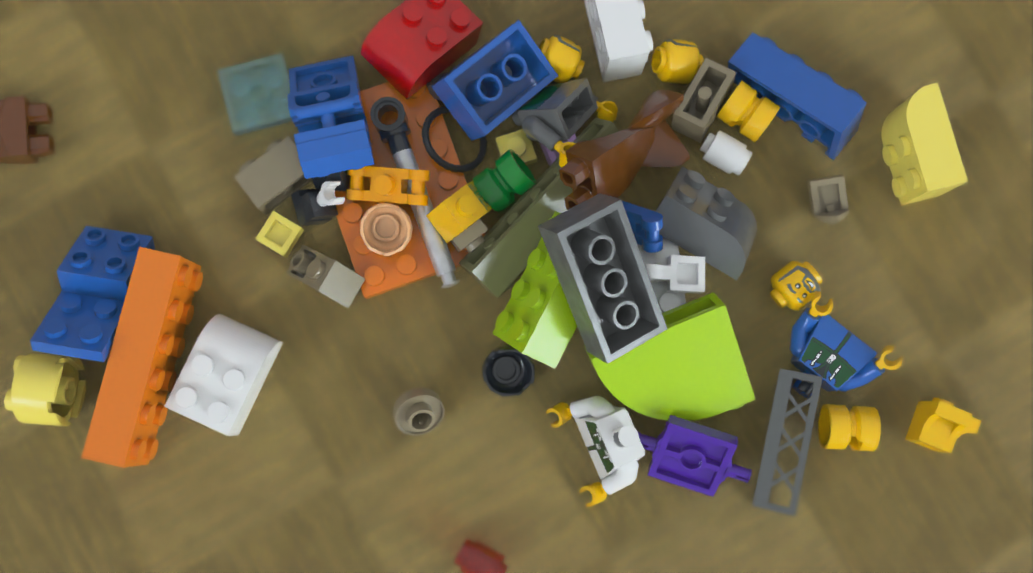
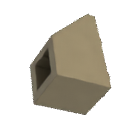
(325, 275)

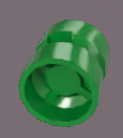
(507, 178)

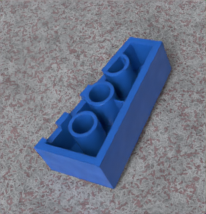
(804, 95)

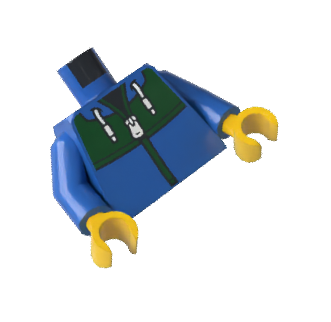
(833, 352)

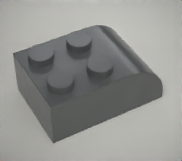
(708, 222)

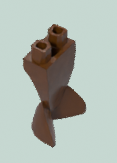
(19, 133)
(613, 161)

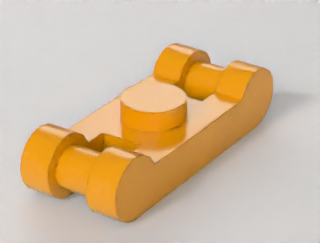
(389, 185)

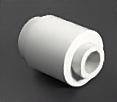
(725, 152)

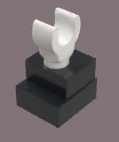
(316, 205)

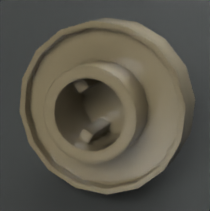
(418, 411)

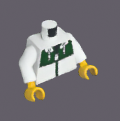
(609, 440)

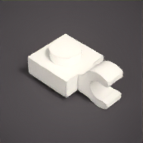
(681, 273)

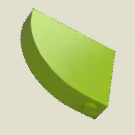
(685, 370)

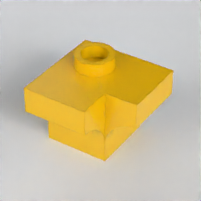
(939, 425)

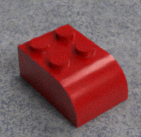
(420, 41)

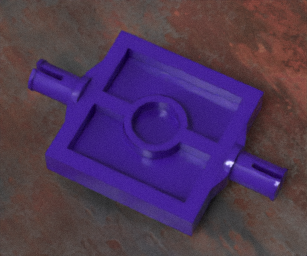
(693, 456)

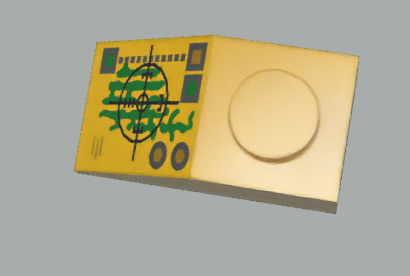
(458, 212)

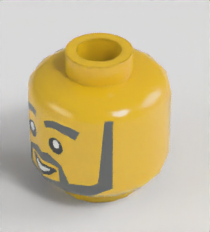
(563, 57)
(676, 61)
(795, 285)

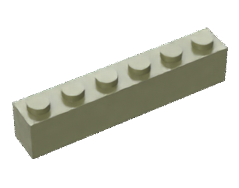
(517, 234)

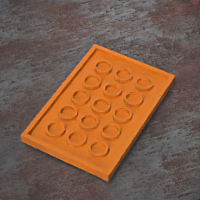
(413, 262)

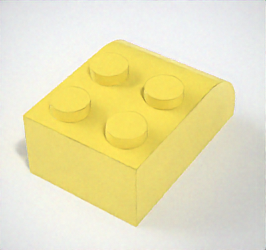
(921, 148)

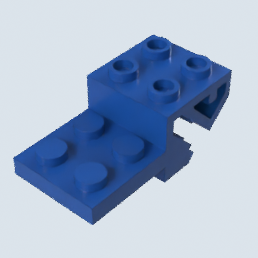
(329, 118)
(92, 294)

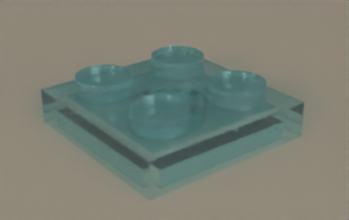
(256, 94)

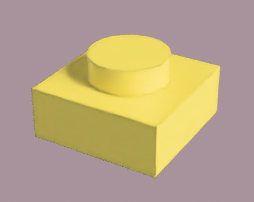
(519, 144)
(279, 234)

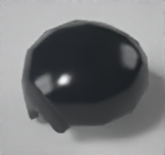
(508, 371)

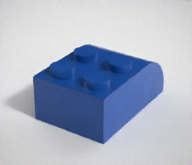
(495, 81)

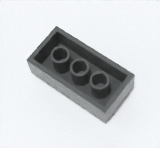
(603, 277)

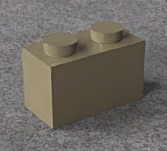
(703, 100)
(273, 175)

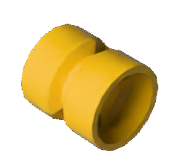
(748, 111)
(857, 428)

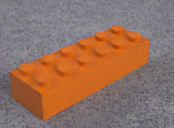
(143, 359)

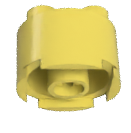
(46, 389)

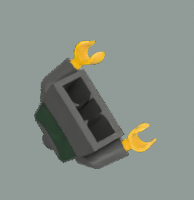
(559, 112)

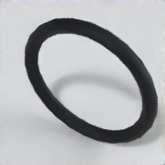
(455, 168)

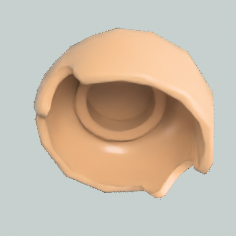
(386, 229)

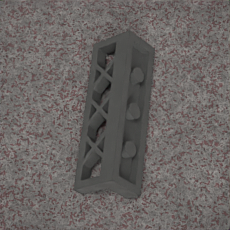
(774, 437)

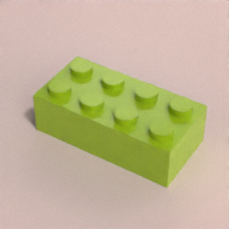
(538, 313)

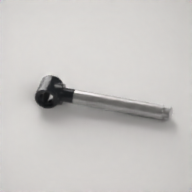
(402, 153)

